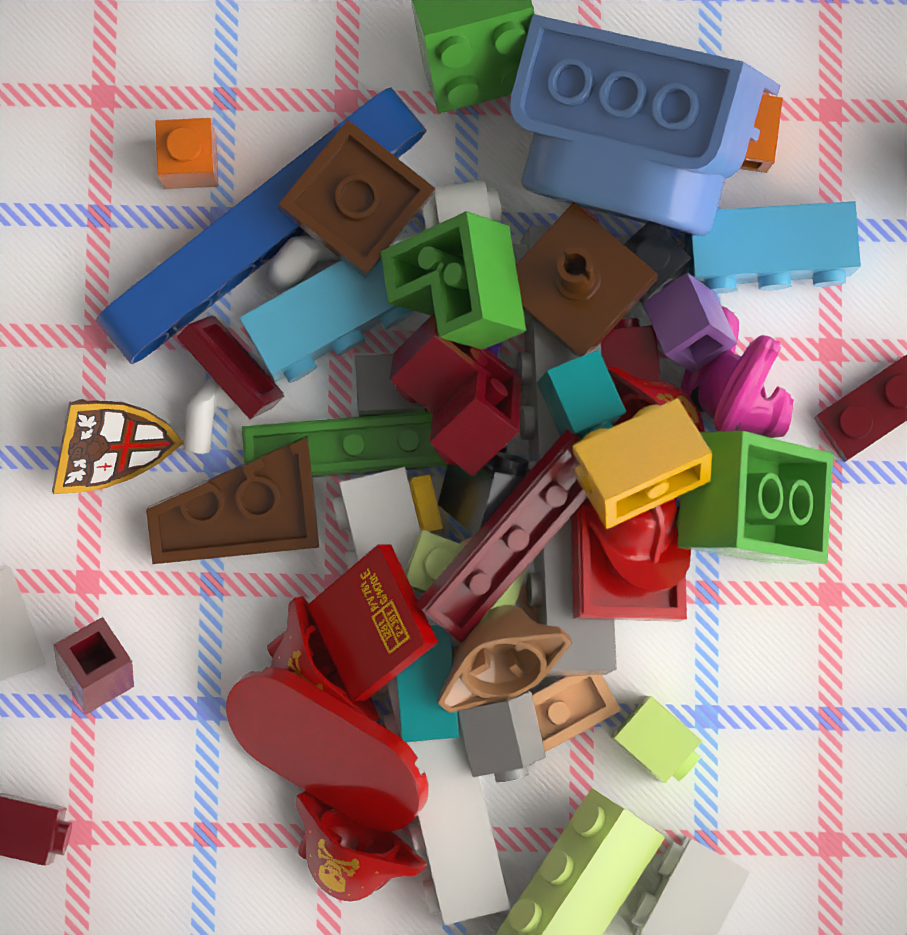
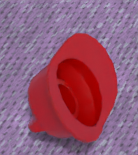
(644, 547)

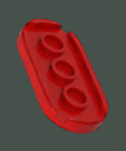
(327, 748)

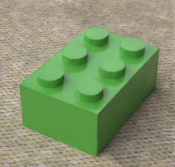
(762, 501)

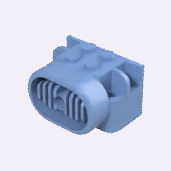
(633, 123)

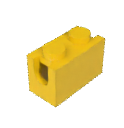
(642, 462)

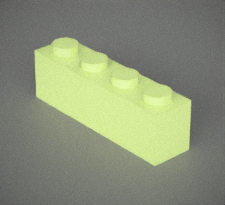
(585, 872)

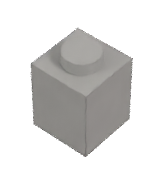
(502, 737)

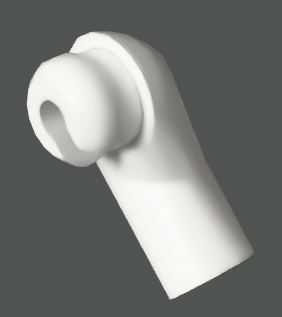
(296, 260)
(200, 416)

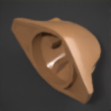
(501, 659)

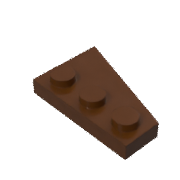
(240, 512)

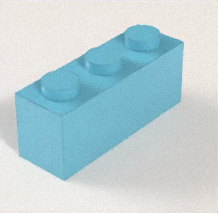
(777, 246)
(319, 317)

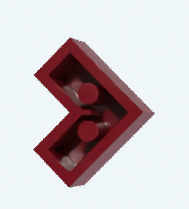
(466, 390)

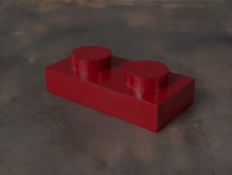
(867, 411)

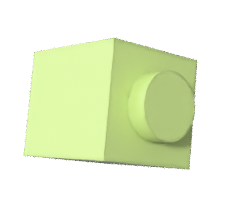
(658, 741)

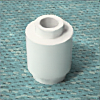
(462, 197)

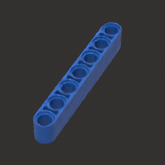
(237, 241)

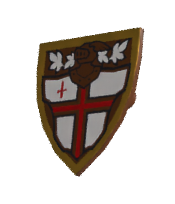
(109, 445)

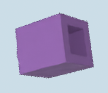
(689, 322)

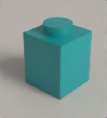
(581, 395)

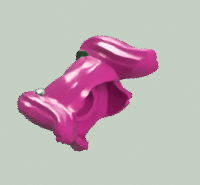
(734, 388)

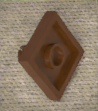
(356, 198)
(580, 281)

